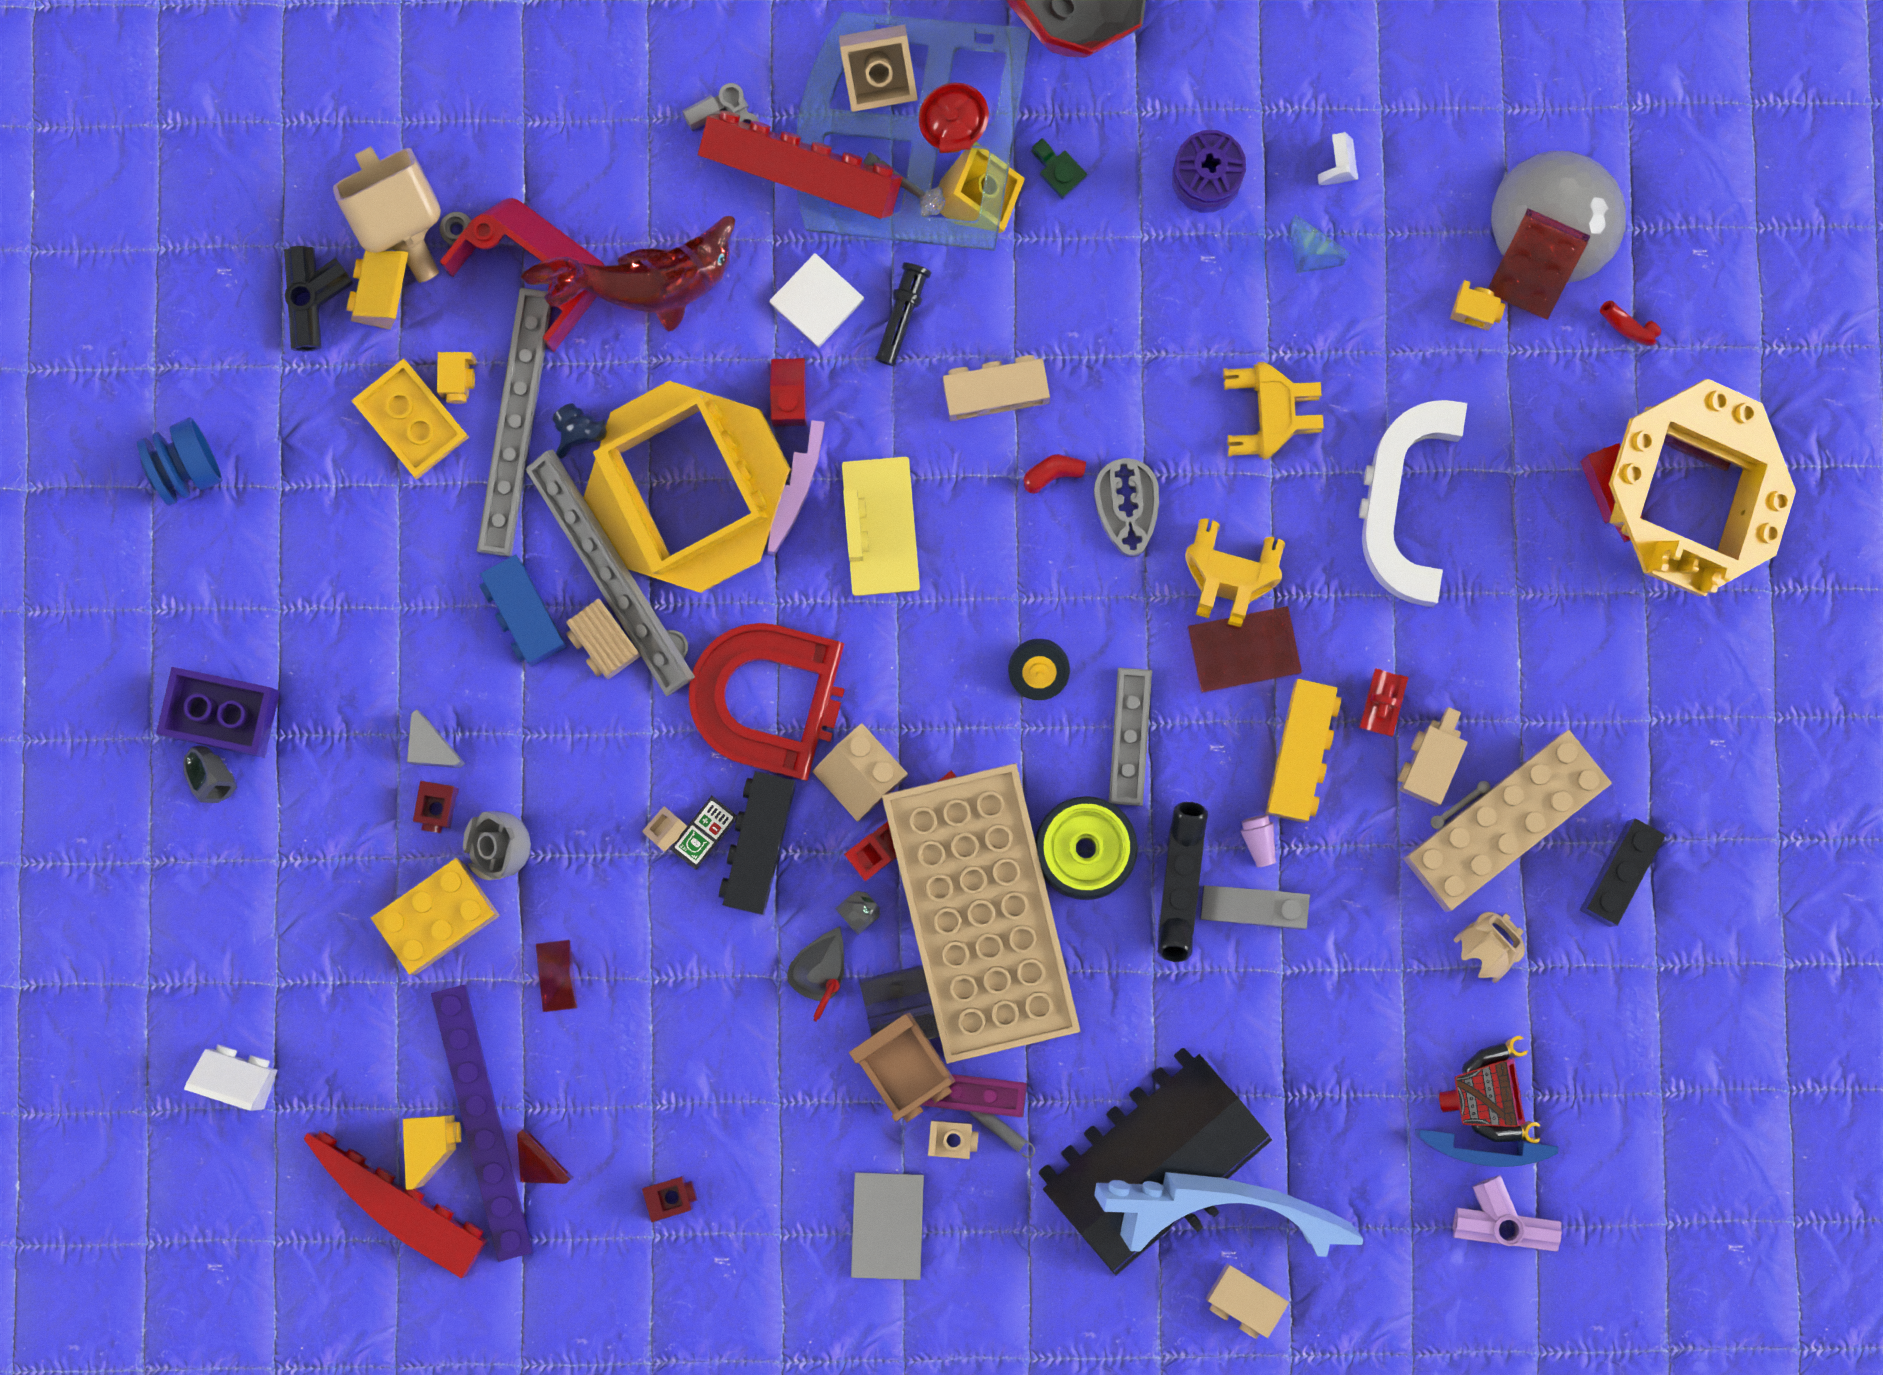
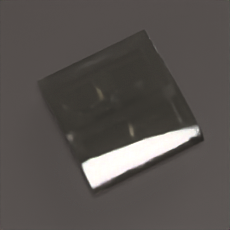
(898, 993)

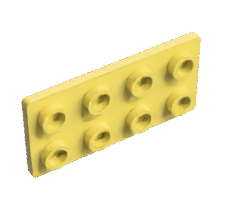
(880, 526)

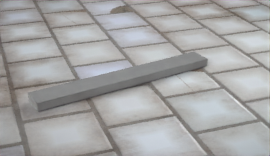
(515, 424)
(609, 572)

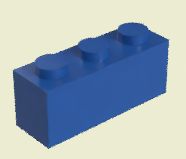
(521, 611)

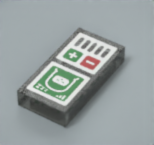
(704, 833)

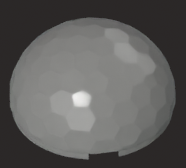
(1569, 191)

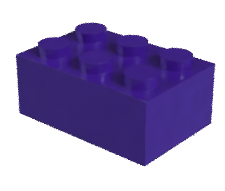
(218, 712)

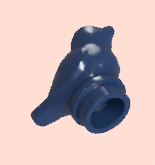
(576, 428)

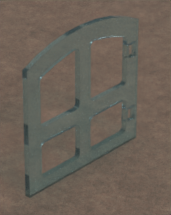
(943, 40)

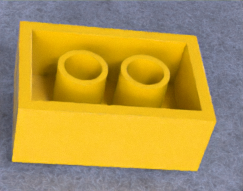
(435, 917)

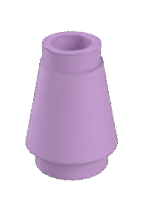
(1259, 837)

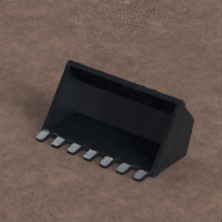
(1182, 1128)

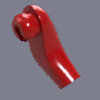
(1628, 327)
(1050, 469)

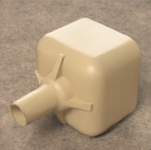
(391, 207)

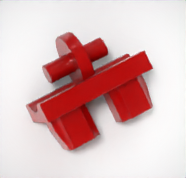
(1383, 702)

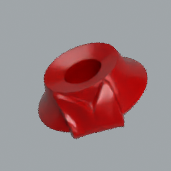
(953, 117)

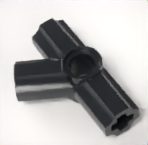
(322, 286)

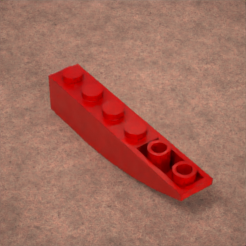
(400, 1210)

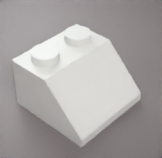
(232, 1079)

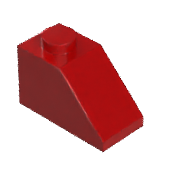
(788, 392)

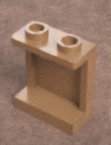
(904, 1067)

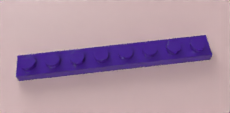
(482, 1123)

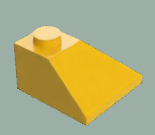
(965, 184)

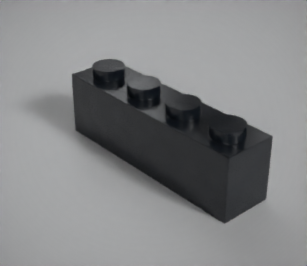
(758, 844)

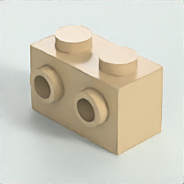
(1246, 1301)

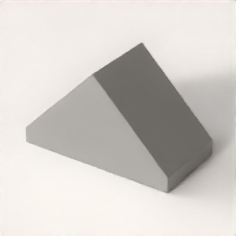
(428, 746)

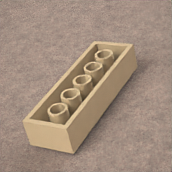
(1507, 821)

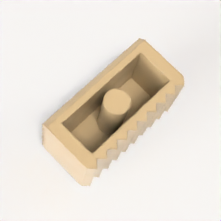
(602, 639)

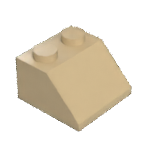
(860, 772)

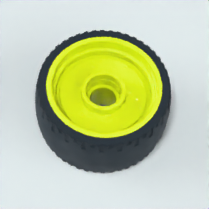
(1108, 831)

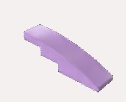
(795, 494)

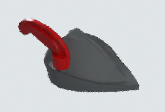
(819, 969)

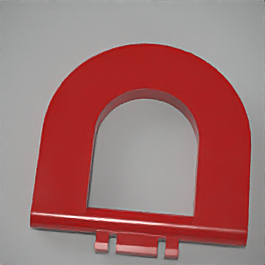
(778, 646)

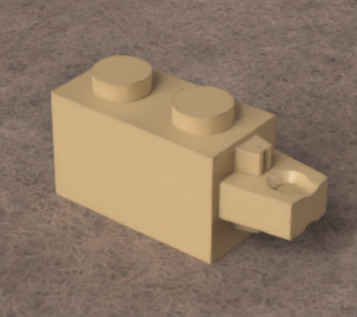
(1434, 761)

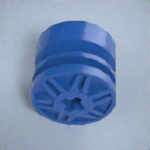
(179, 461)

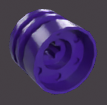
(1195, 184)

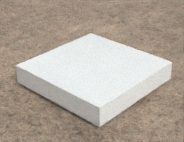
(816, 300)

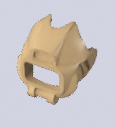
(1487, 944)

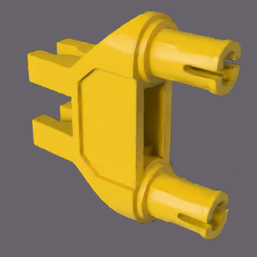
(1275, 408)
(1231, 575)

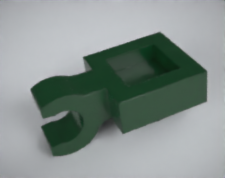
(1061, 172)

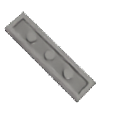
(1130, 736)

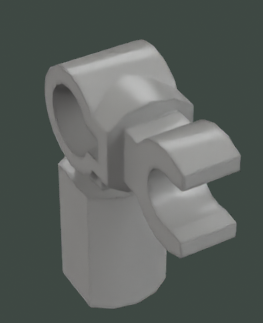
(729, 99)

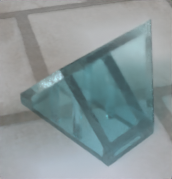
(1314, 249)

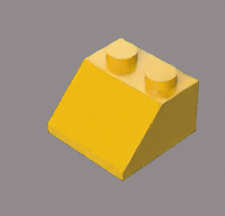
(378, 288)
(427, 1146)

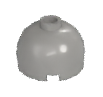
(496, 845)

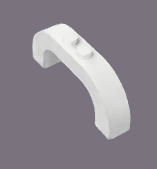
(1391, 569)

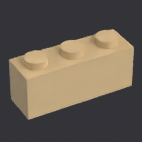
(996, 388)

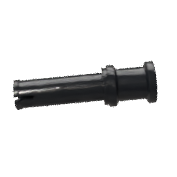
(911, 298)

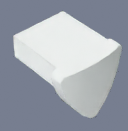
(1345, 162)

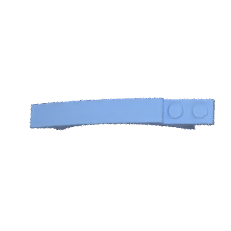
(1155, 1206)

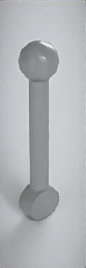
(1438, 821)

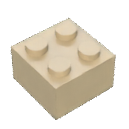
(878, 68)

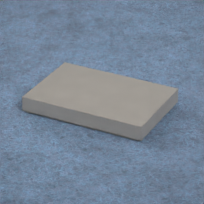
(887, 1226)

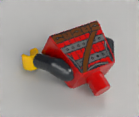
(1490, 1095)

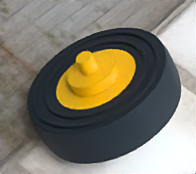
(1039, 669)

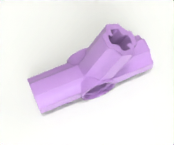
(1496, 1208)

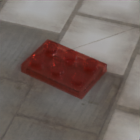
(1538, 263)
(1246, 654)

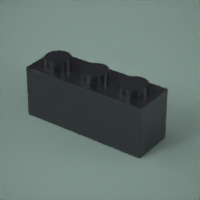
(1622, 872)

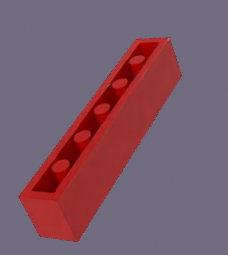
(800, 165)

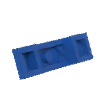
(1526, 1152)

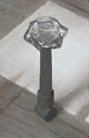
(930, 201)

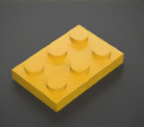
(410, 419)

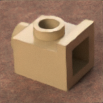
(938, 1139)

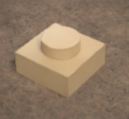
(664, 829)

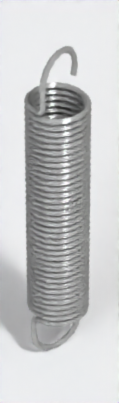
(1002, 1130)

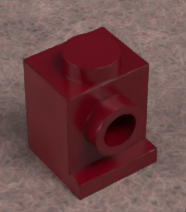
(433, 793)
(656, 1198)

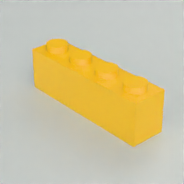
(1302, 751)

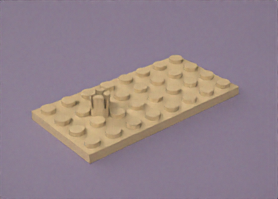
(981, 913)

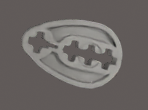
(1146, 498)

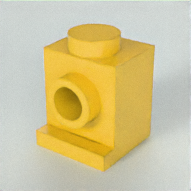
(1477, 307)
(454, 376)

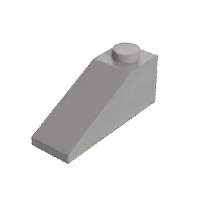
(1255, 907)

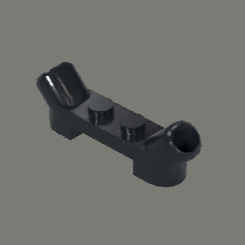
(1181, 881)

